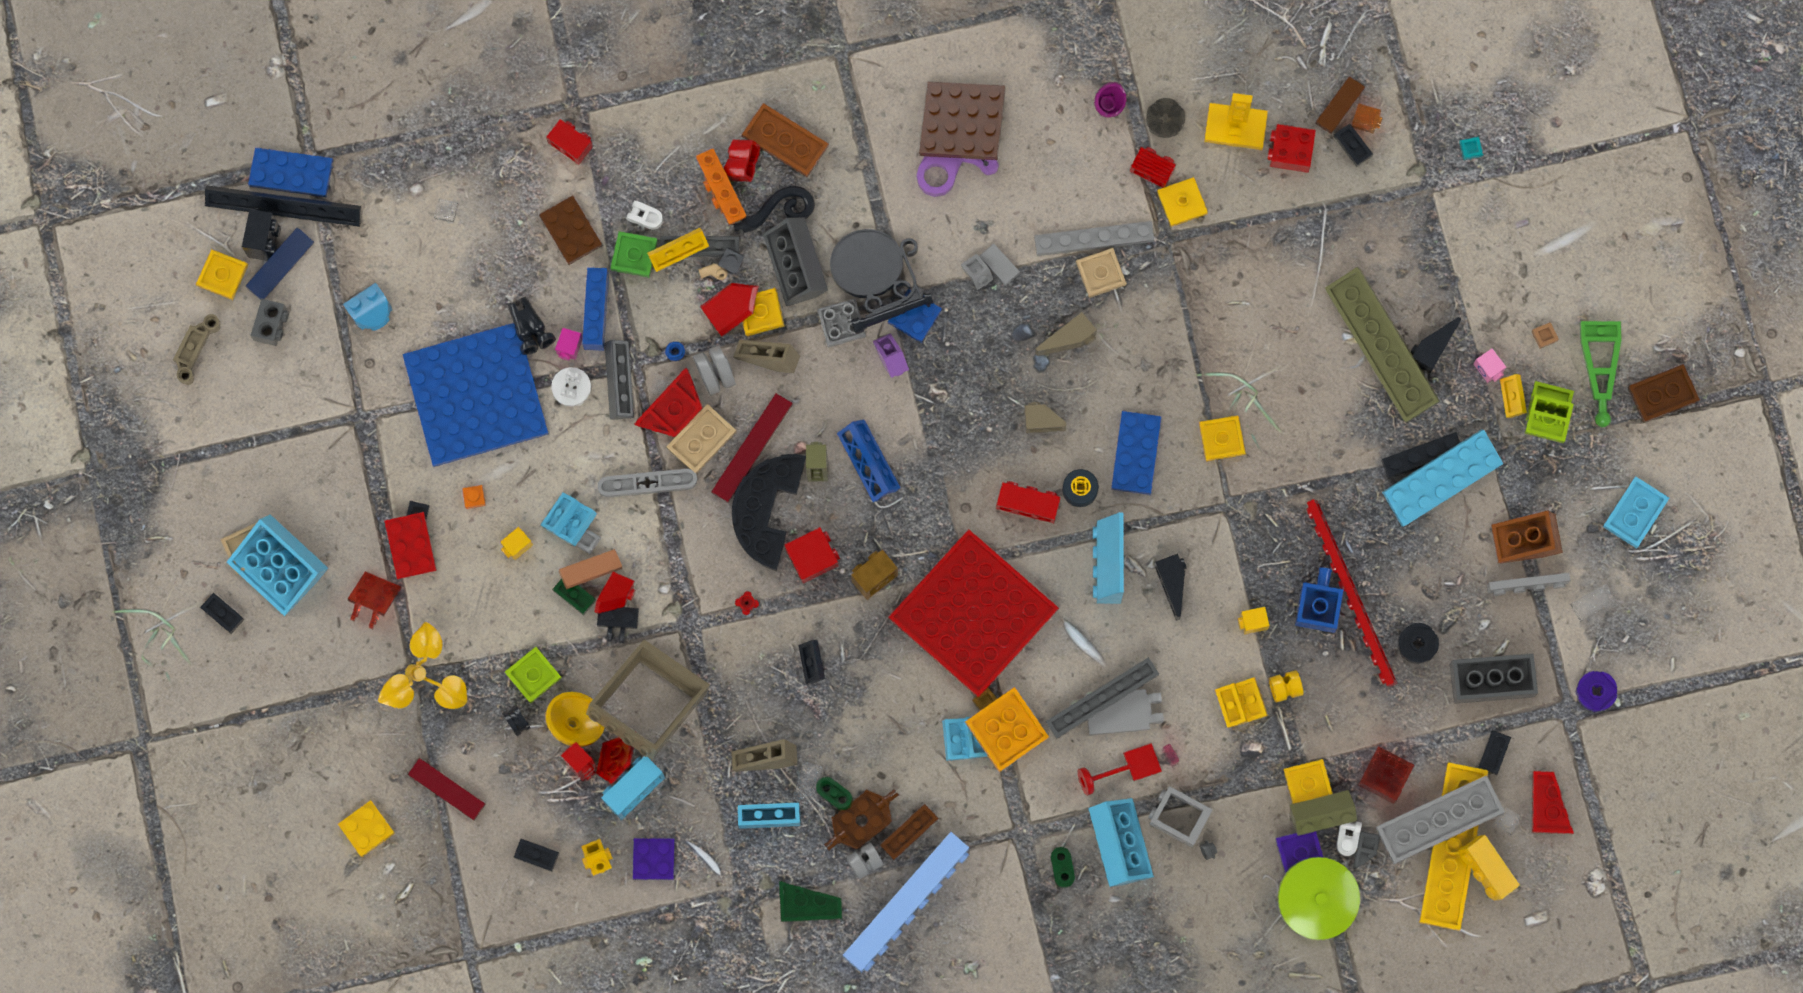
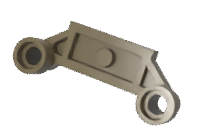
(192, 346)

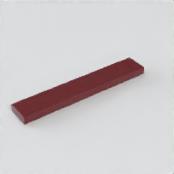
(752, 447)

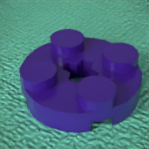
(1585, 692)

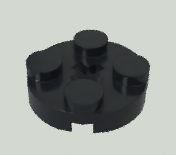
(1427, 636)

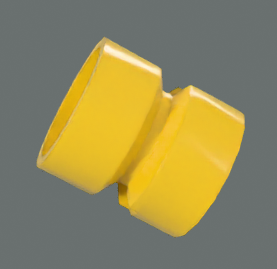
(1286, 686)

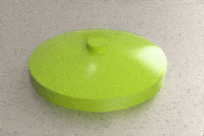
(1318, 898)

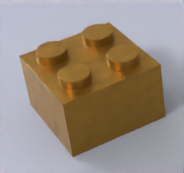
(874, 574)

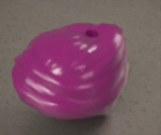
(1110, 100)

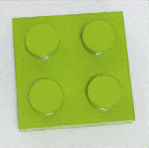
(533, 675)

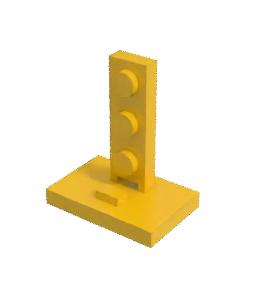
(1236, 123)

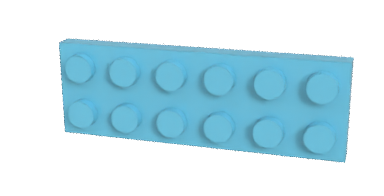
(1442, 477)

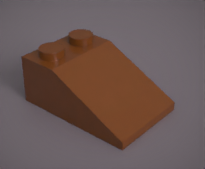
(1527, 537)

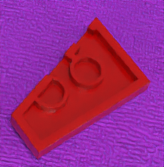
(1547, 805)

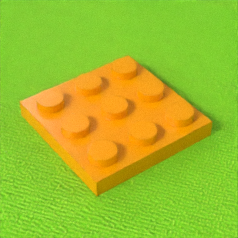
(1006, 729)

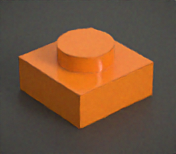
(474, 497)

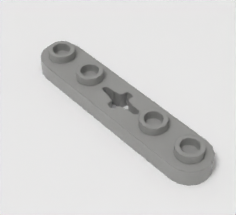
(627, 484)

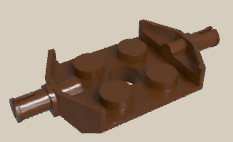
(869, 805)

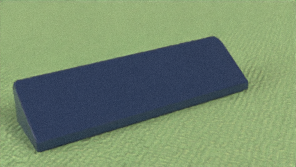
(279, 264)

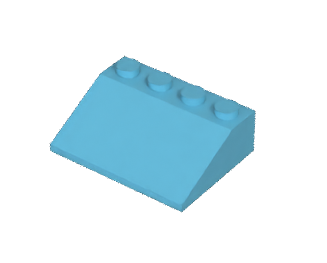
(1110, 560)
(277, 564)

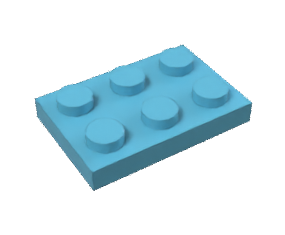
(1636, 512)

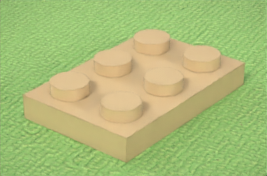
(701, 439)

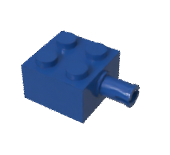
(1319, 604)

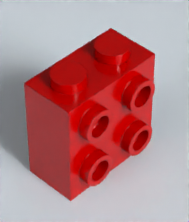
(1291, 148)
(812, 554)

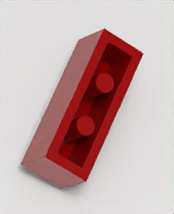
(1028, 502)
(579, 762)

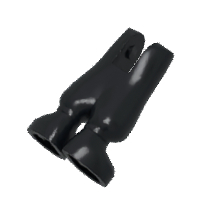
(529, 323)

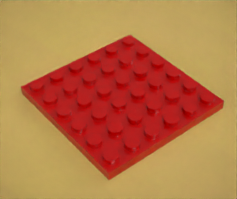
(973, 613)

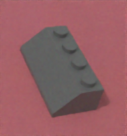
(795, 261)

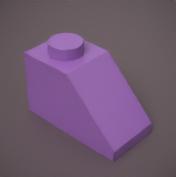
(891, 355)

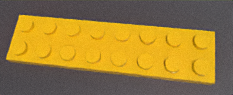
(1447, 872)

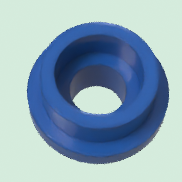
(675, 345)

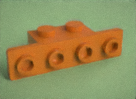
(720, 187)

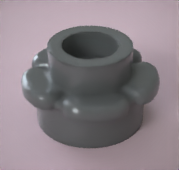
(1208, 850)

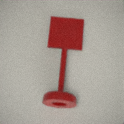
(1140, 761)

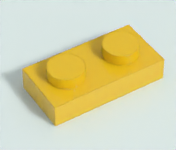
(1513, 396)

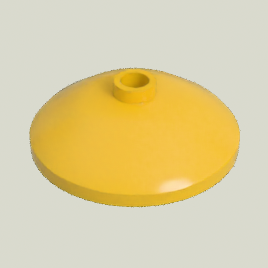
(568, 710)

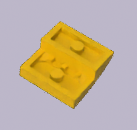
(1241, 702)

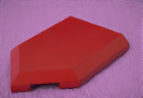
(730, 306)
(614, 759)

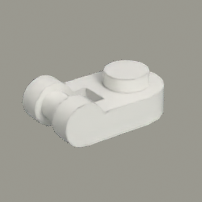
(651, 219)
(1346, 844)

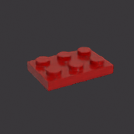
(410, 545)

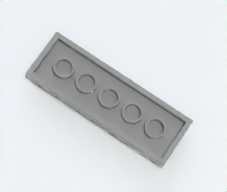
(1440, 819)

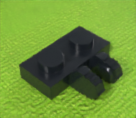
(620, 618)

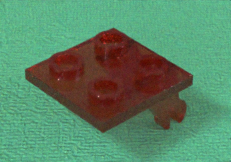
(373, 594)

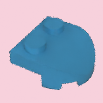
(369, 308)

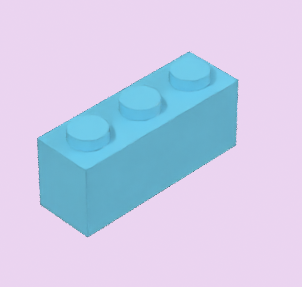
(768, 815)

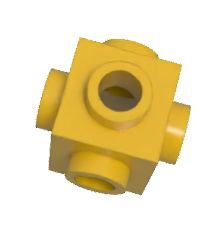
(596, 857)

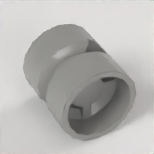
(857, 862)

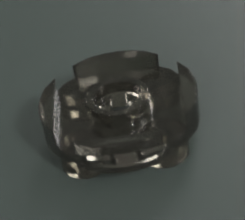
(1169, 128)

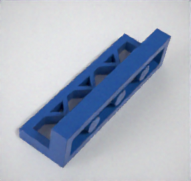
(870, 457)

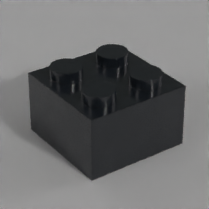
(260, 235)

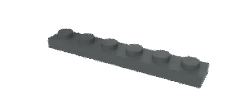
(1102, 698)

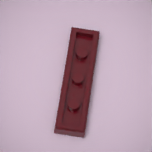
(446, 789)

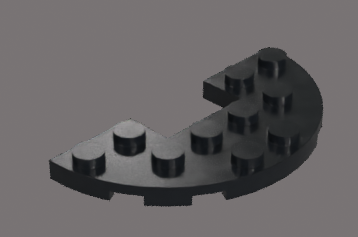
(754, 506)

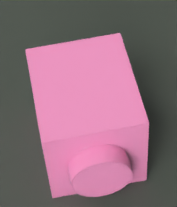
(1490, 366)

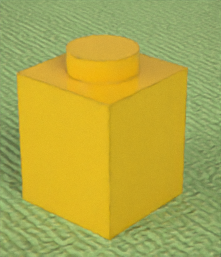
(515, 544)
(1253, 620)

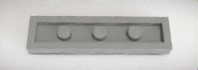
(1537, 583)

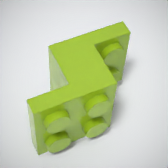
(1549, 412)

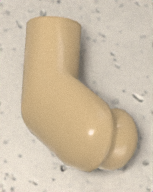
(713, 270)

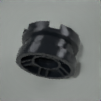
(516, 720)

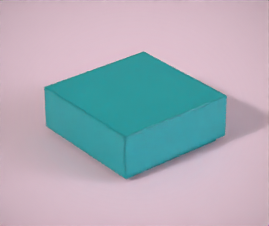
(1471, 148)

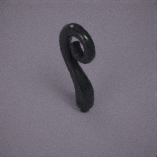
(756, 220)

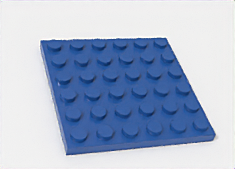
(475, 395)

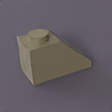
(1042, 419)

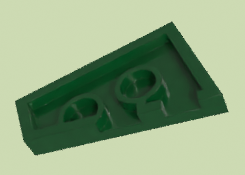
(807, 905)

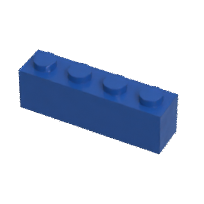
(595, 309)

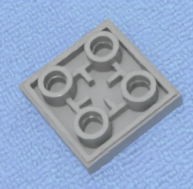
(837, 322)

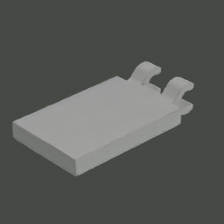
(1127, 715)

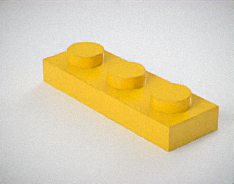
(678, 249)

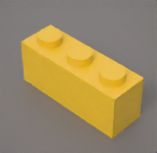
(1489, 868)

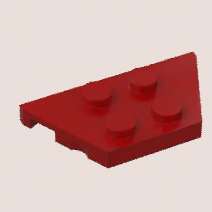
(673, 408)

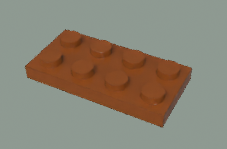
(785, 140)

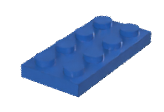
(290, 172)
(1136, 453)

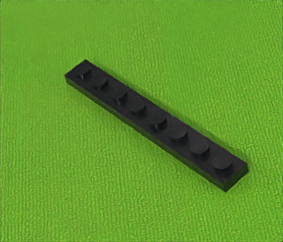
(283, 206)

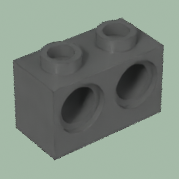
(265, 322)

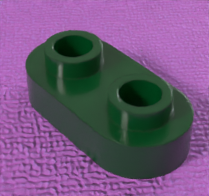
(834, 794)
(1062, 867)

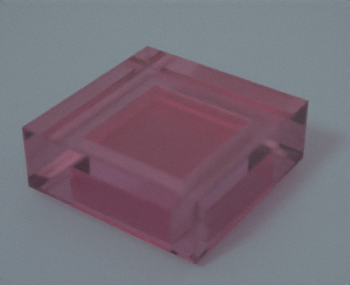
(1170, 755)

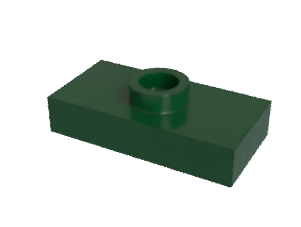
(575, 596)

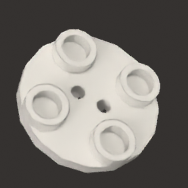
(568, 395)

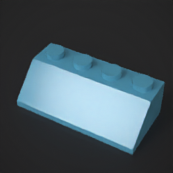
(1120, 842)

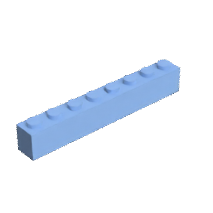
(906, 902)

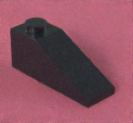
(1433, 346)
(1172, 575)

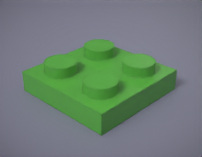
(631, 254)

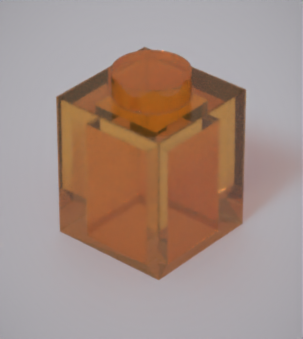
(1366, 118)

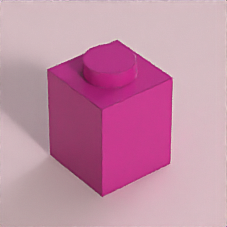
(568, 344)

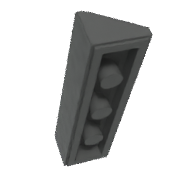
(619, 379)

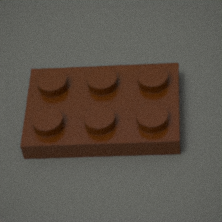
(570, 230)
(1663, 393)

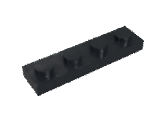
(1419, 455)

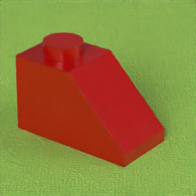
(615, 593)

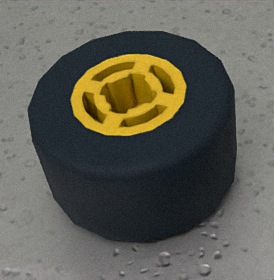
(1082, 494)

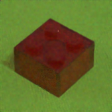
(1386, 775)

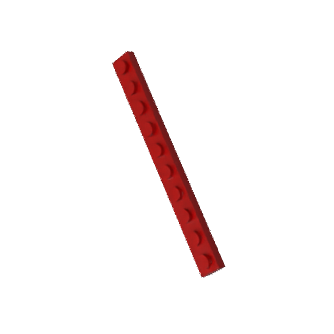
(1354, 602)

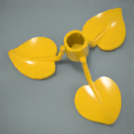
(397, 690)

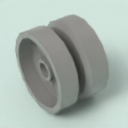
(716, 369)

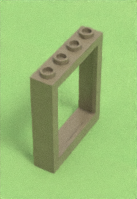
(668, 669)

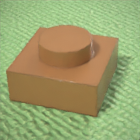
(1545, 335)

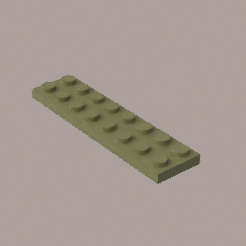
(1382, 344)

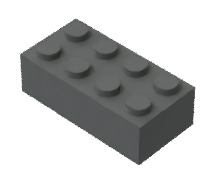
(1493, 678)

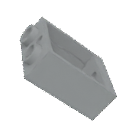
(1155, 813)

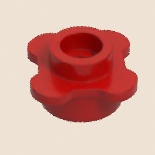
(740, 602)

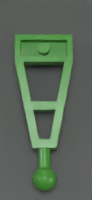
(1601, 332)

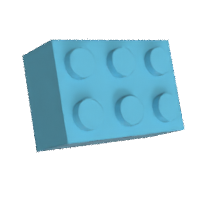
(632, 787)

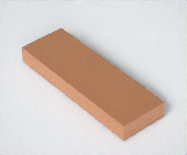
(590, 569)

